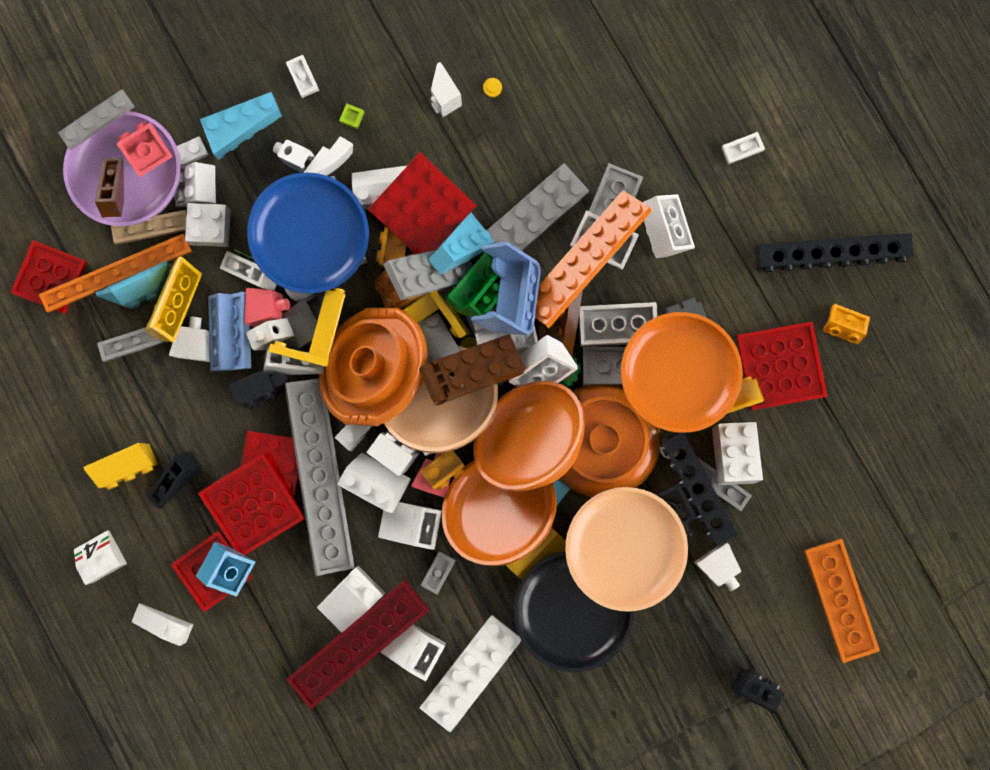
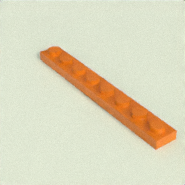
(114, 273)

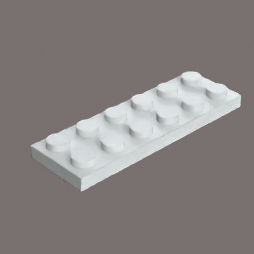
(470, 673)

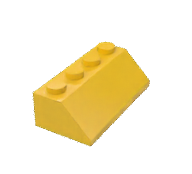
(173, 301)

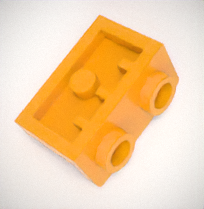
(391, 247)
(847, 324)
(443, 469)

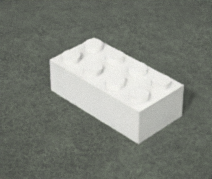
(612, 323)

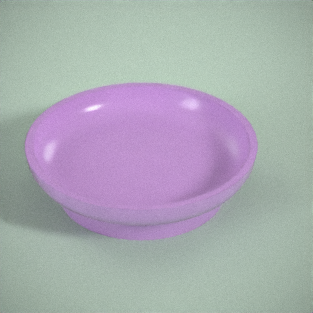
(143, 195)

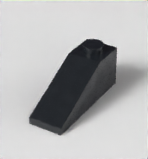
(174, 478)

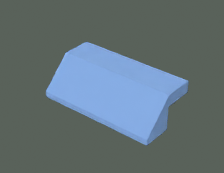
(227, 332)

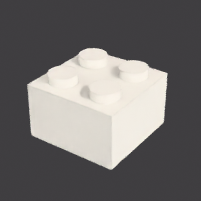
(207, 225)

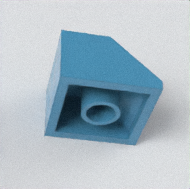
(225, 569)

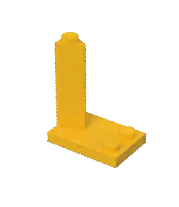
(431, 303)
(323, 333)

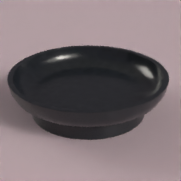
(563, 623)

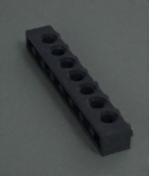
(901, 244)

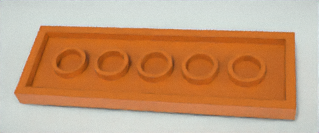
(841, 600)

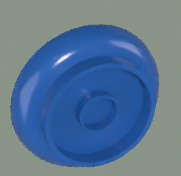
(308, 232)

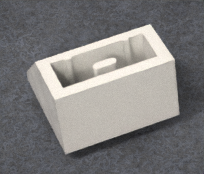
(196, 185)

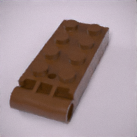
(564, 327)
(472, 369)

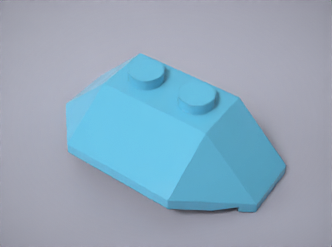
(139, 287)

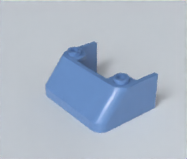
(517, 291)

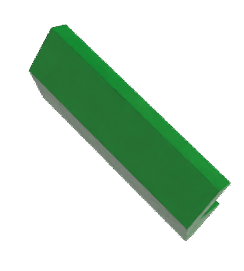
(477, 289)

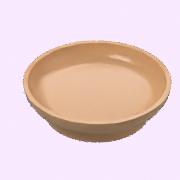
(444, 426)
(626, 549)

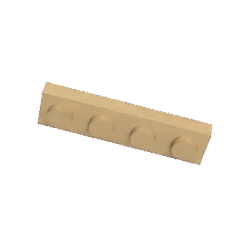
(157, 226)

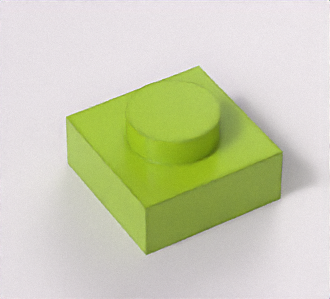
(351, 116)

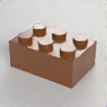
(388, 293)

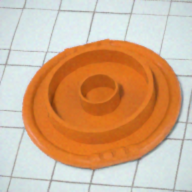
(373, 366)

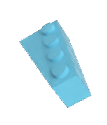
(236, 124)
(461, 245)

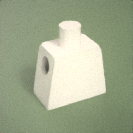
(294, 155)
(263, 335)
(192, 342)
(720, 566)

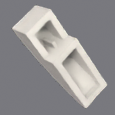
(329, 160)

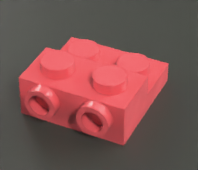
(144, 148)

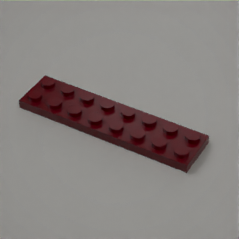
(358, 644)

